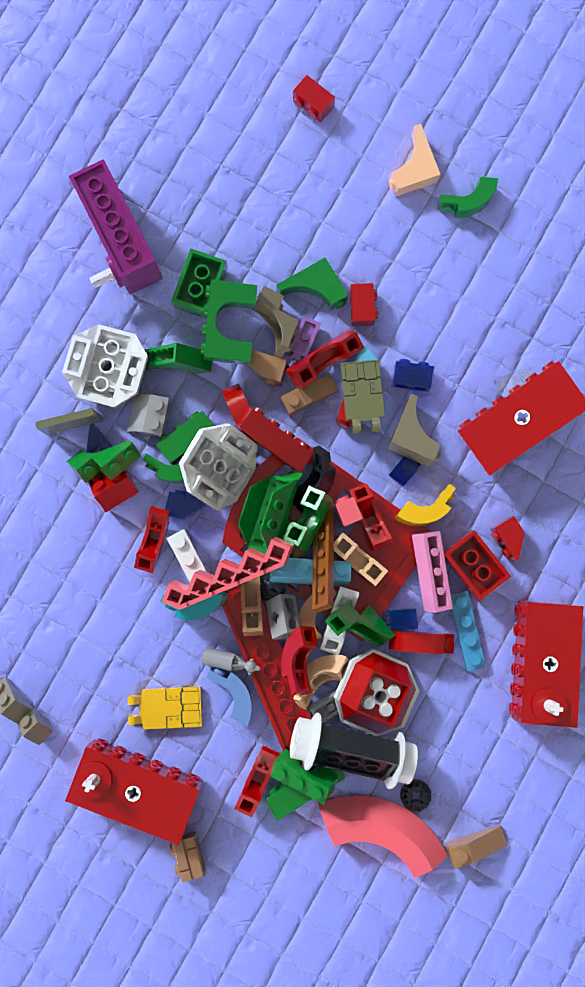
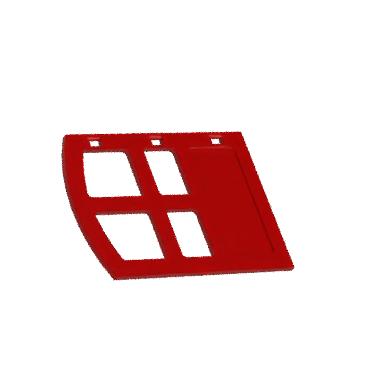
(396, 557)

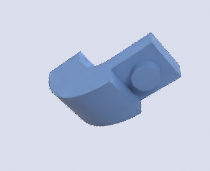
(239, 690)

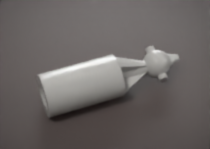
(227, 661)

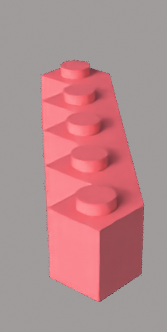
(228, 575)

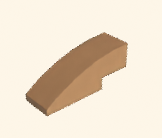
(251, 607)

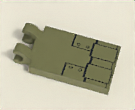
(362, 393)

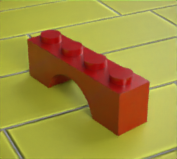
(312, 365)

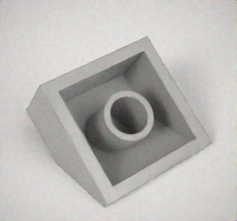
(149, 415)

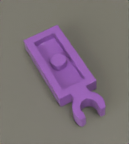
(304, 339)

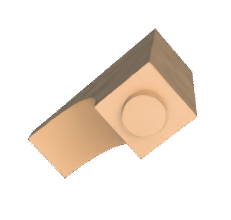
(418, 170)

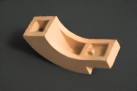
(320, 671)

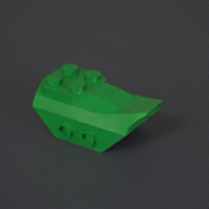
(268, 510)

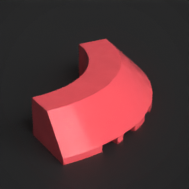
(386, 825)

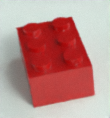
(475, 565)

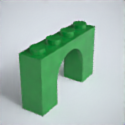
(224, 295)

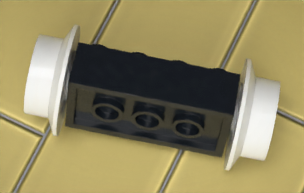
(353, 751)

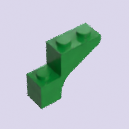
(109, 461)
(365, 624)

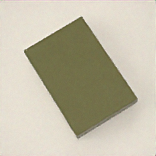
(68, 421)

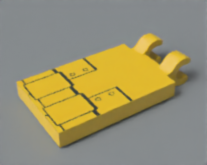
(167, 708)

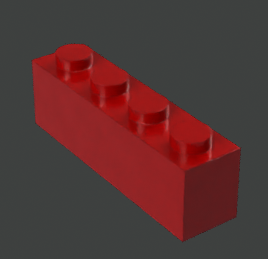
(273, 439)

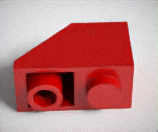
(510, 537)

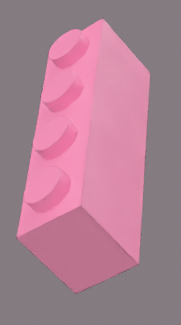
(432, 571)

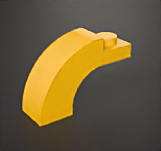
(421, 516)

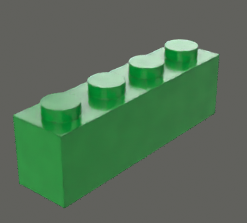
(285, 799)

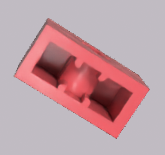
(347, 511)

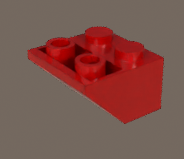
(112, 492)

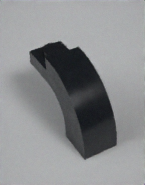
(320, 477)

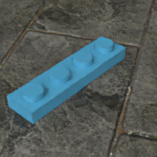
(467, 631)

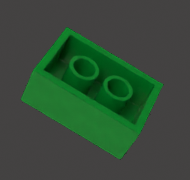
(196, 274)

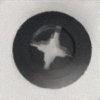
(280, 587)
(416, 786)

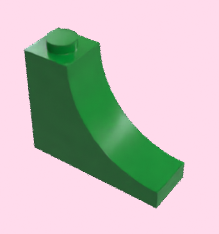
(319, 281)
(177, 357)

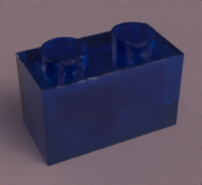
(412, 375)

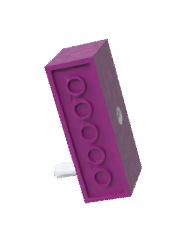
(128, 252)

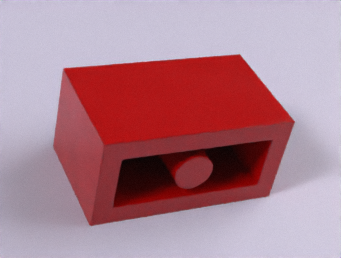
(313, 98)
(362, 304)

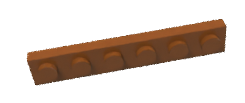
(323, 564)

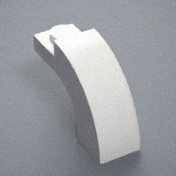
(330, 641)

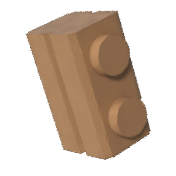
(188, 857)

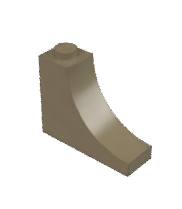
(410, 438)

